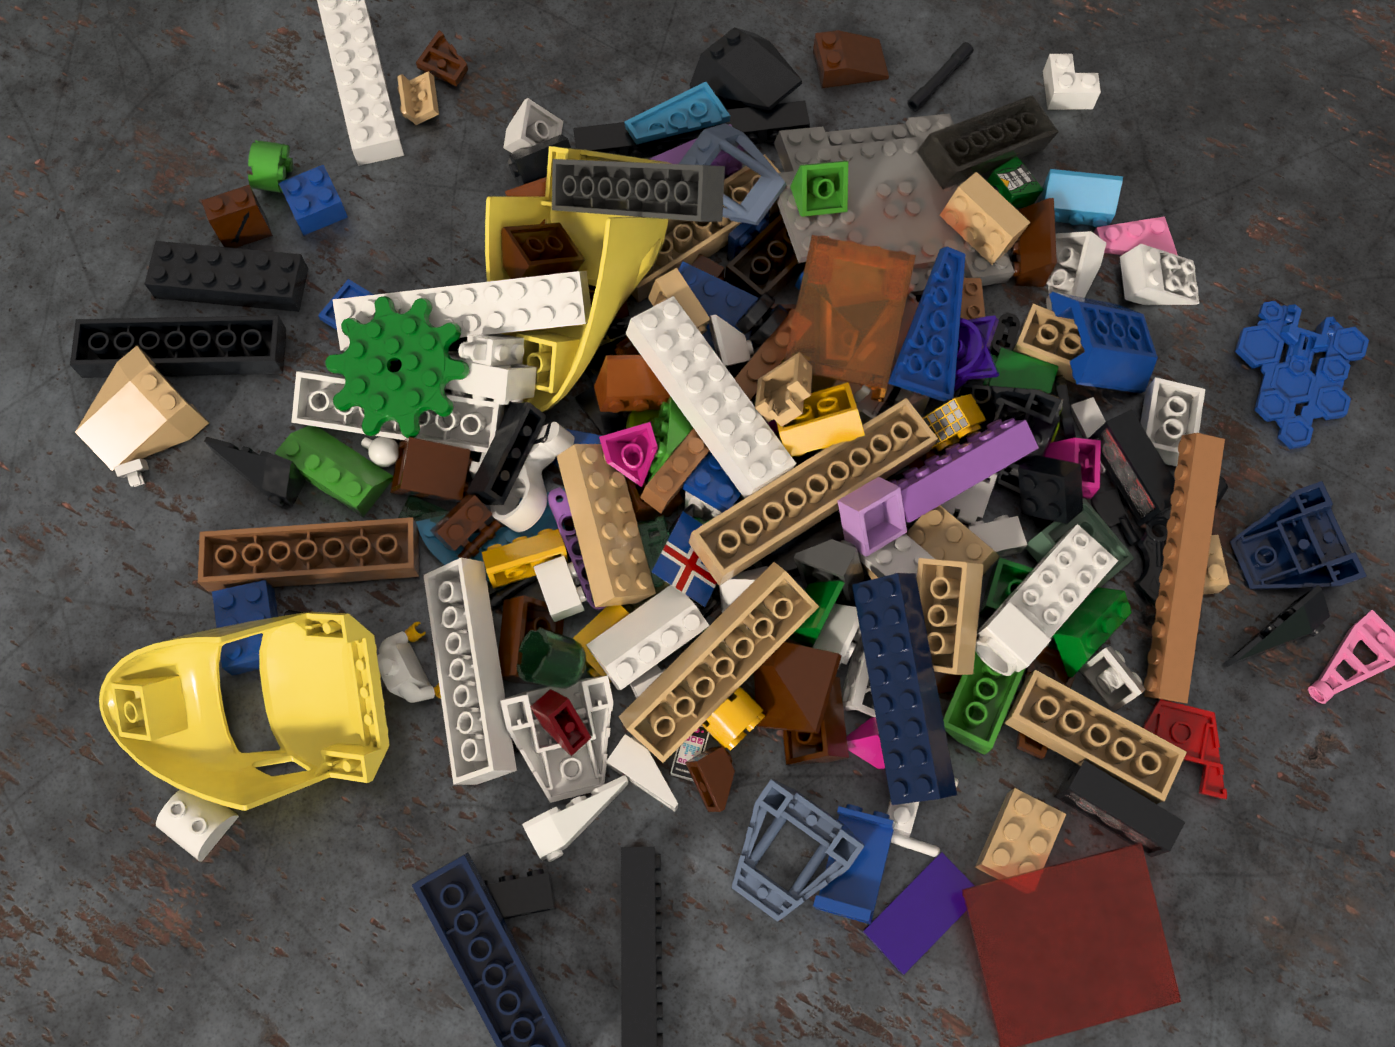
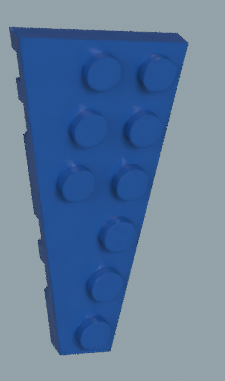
(931, 344)

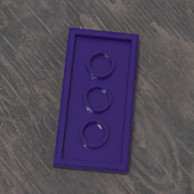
(920, 914)

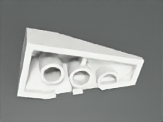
(1077, 263)
(559, 828)

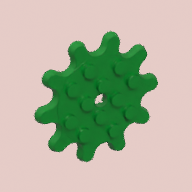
(423, 371)

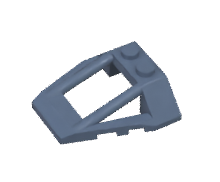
(764, 191)
(832, 835)

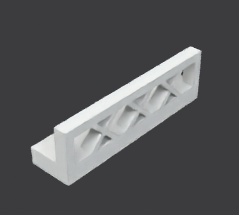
(856, 682)

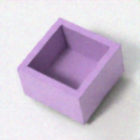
(872, 515)

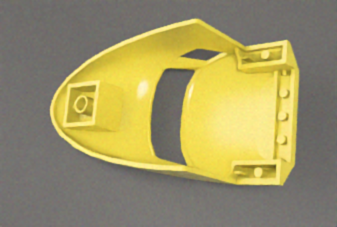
(616, 260)
(316, 691)

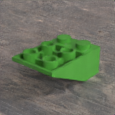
(669, 431)

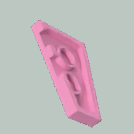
(1125, 236)

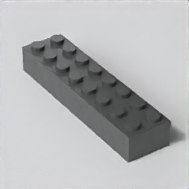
(639, 189)

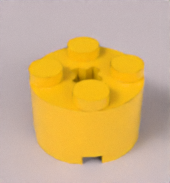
(733, 717)

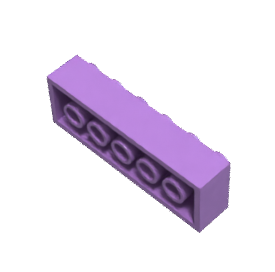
(964, 466)

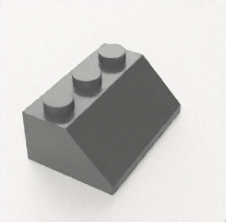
(831, 562)

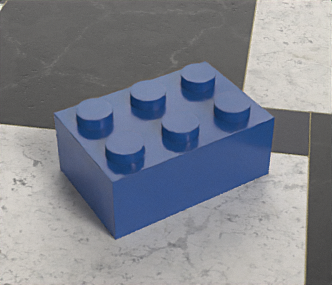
(242, 605)

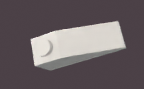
(637, 764)

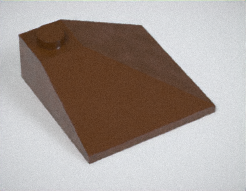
(795, 687)

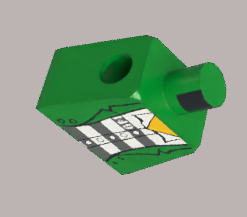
(1015, 183)

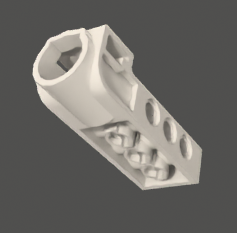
(1043, 602)

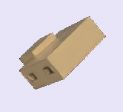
(783, 390)

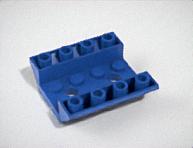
(1114, 341)

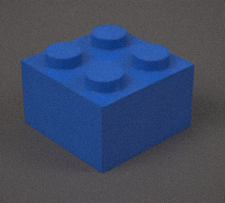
(313, 200)

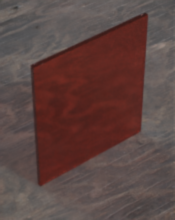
(1071, 946)

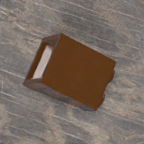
(431, 470)

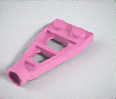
(1377, 637)

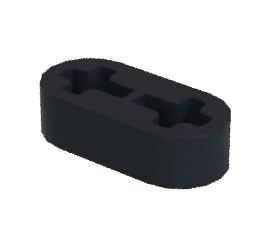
(1009, 337)

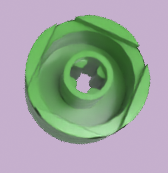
(269, 165)

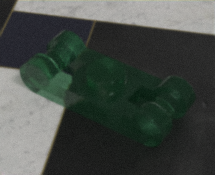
(655, 545)

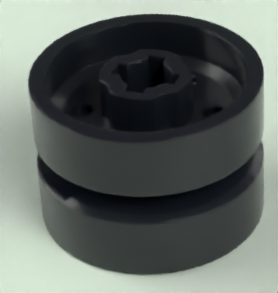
(762, 319)

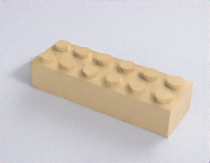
(605, 527)
(1095, 734)

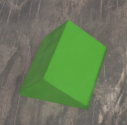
(821, 188)

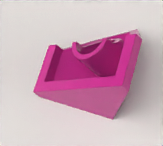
(631, 451)
(866, 743)

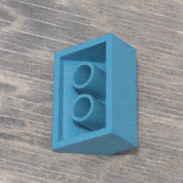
(1082, 196)

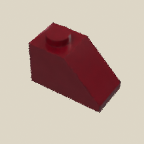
(561, 721)

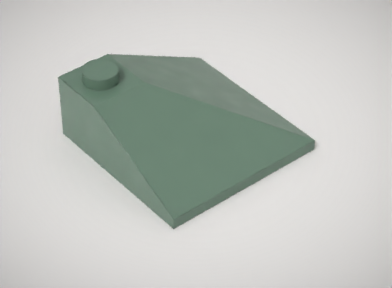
(1095, 527)

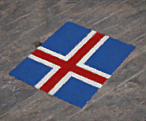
(682, 566)

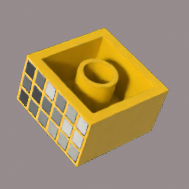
(954, 420)

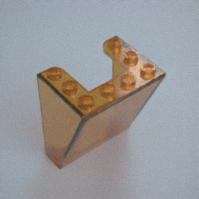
(851, 311)

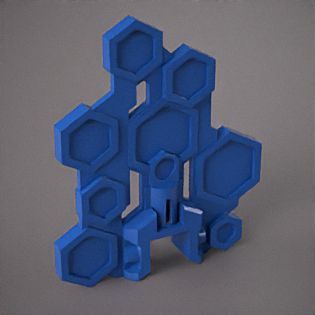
(1292, 380)

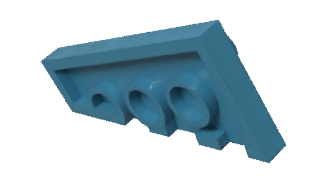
(683, 113)

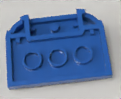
(717, 298)

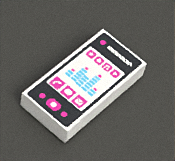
(690, 748)

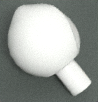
(382, 450)

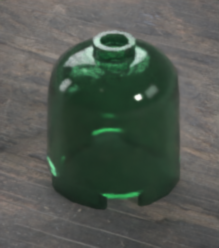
(551, 659)

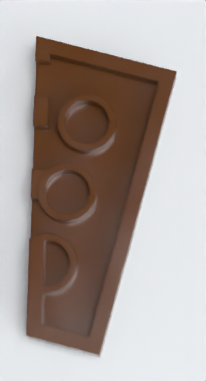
(1050, 664)

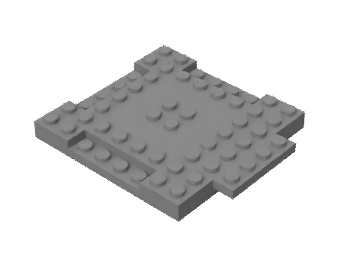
(890, 196)

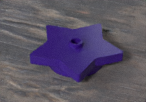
(973, 352)

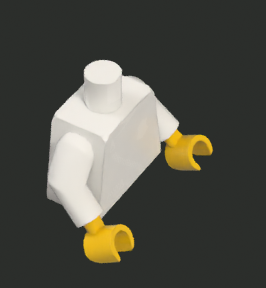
(402, 669)

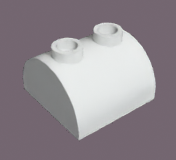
(195, 822)

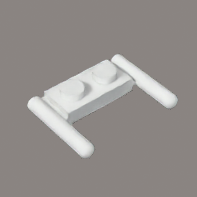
(903, 818)

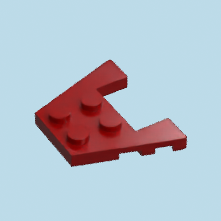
(1195, 733)

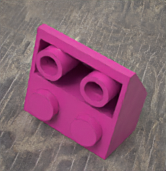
(1083, 452)

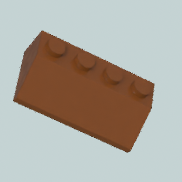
(628, 385)

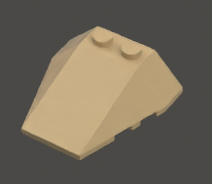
(137, 413)

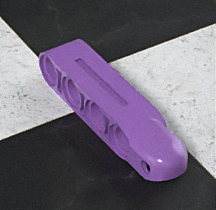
(561, 513)

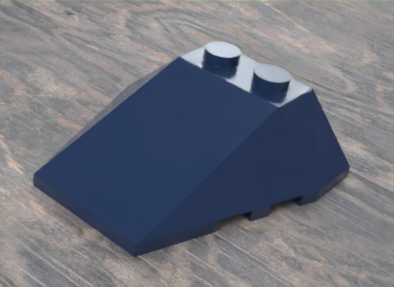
(1297, 545)

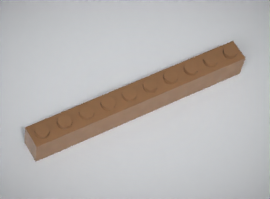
(692, 450)
(1184, 568)

